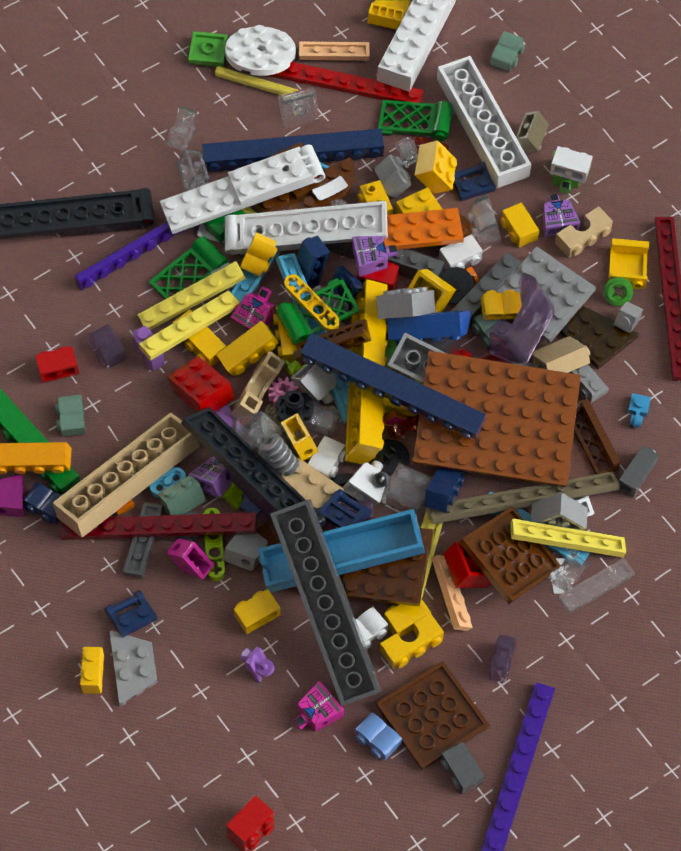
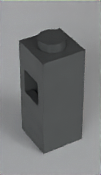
(638, 471)

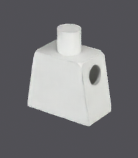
(361, 483)

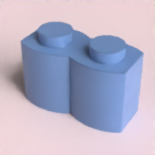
(377, 736)

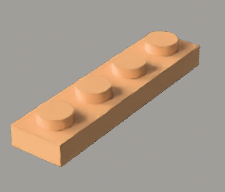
(334, 51)
(452, 595)

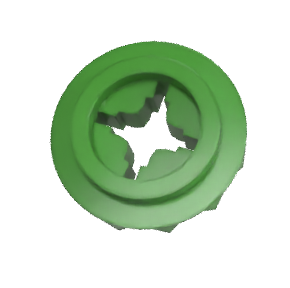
(617, 299)

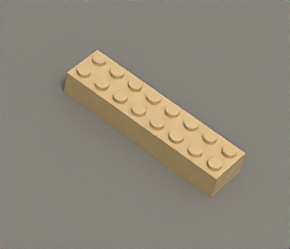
(125, 475)

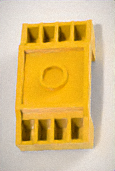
(388, 12)

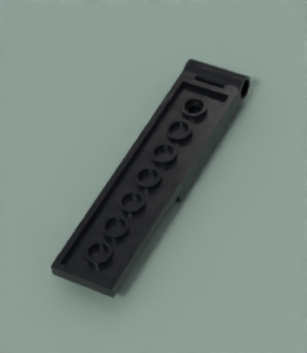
(78, 214)
(249, 470)

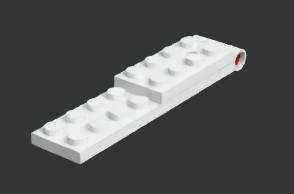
(243, 188)
(291, 227)

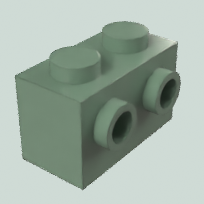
(182, 496)

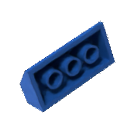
(432, 325)

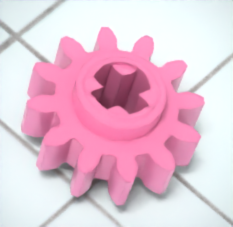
(280, 388)

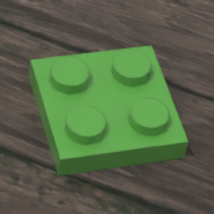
(207, 49)

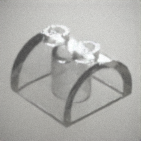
(298, 107)
(485, 221)
(256, 429)

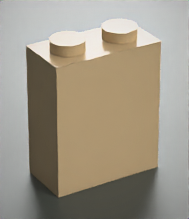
(562, 355)

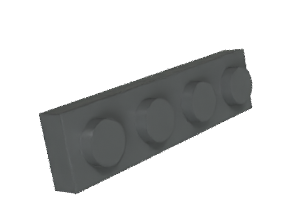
(141, 546)

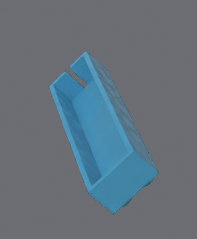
(353, 547)

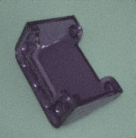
(518, 340)

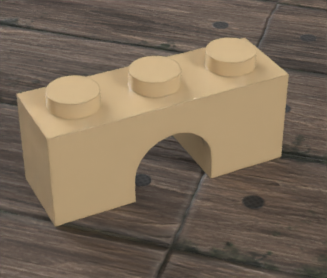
(572, 241)

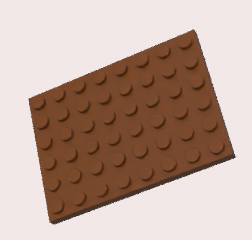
(525, 425)

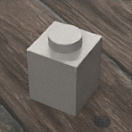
(628, 317)

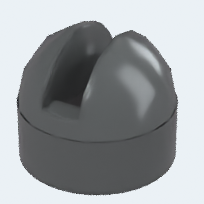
(378, 476)

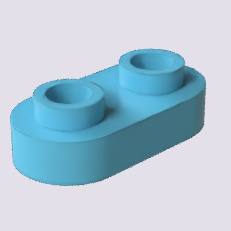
(167, 480)

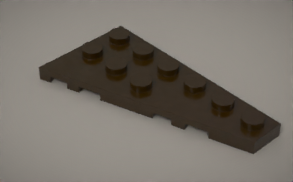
(598, 335)

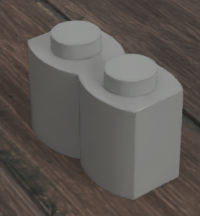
(393, 176)

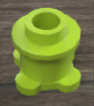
(292, 367)

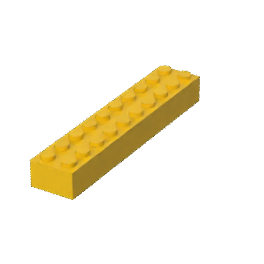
(365, 409)

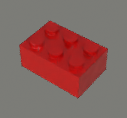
(201, 386)

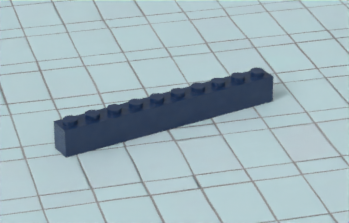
(327, 147)
(393, 386)

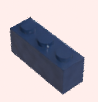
(312, 259)
(443, 489)

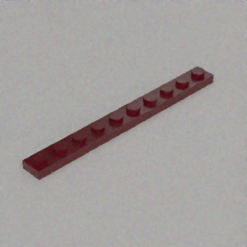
(671, 288)
(169, 526)

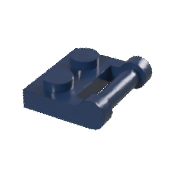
(474, 186)
(350, 281)
(340, 515)
(134, 618)

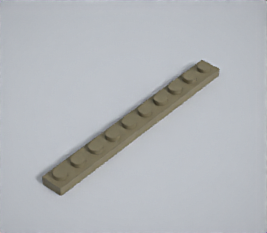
(524, 497)

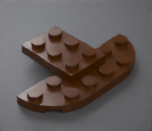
(304, 196)

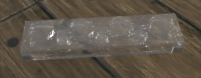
(596, 586)

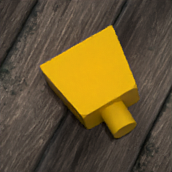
(304, 444)

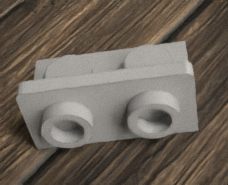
(591, 385)

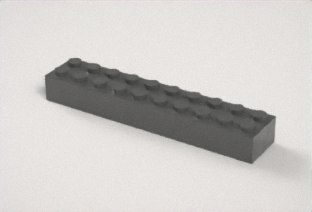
(326, 602)

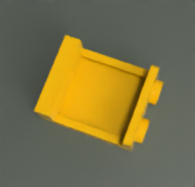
(629, 261)

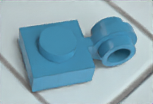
(638, 408)

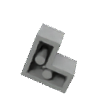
(560, 512)

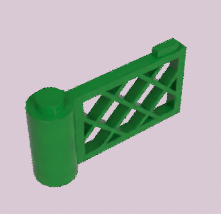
(438, 122)
(204, 253)
(294, 321)

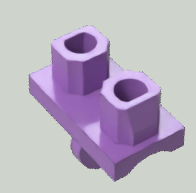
(257, 663)

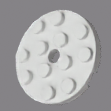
(276, 53)

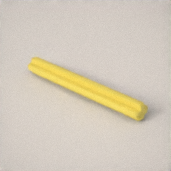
(252, 81)

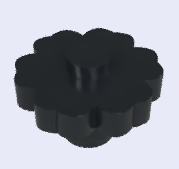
(294, 403)

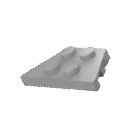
(132, 665)

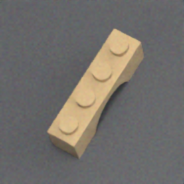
(262, 377)

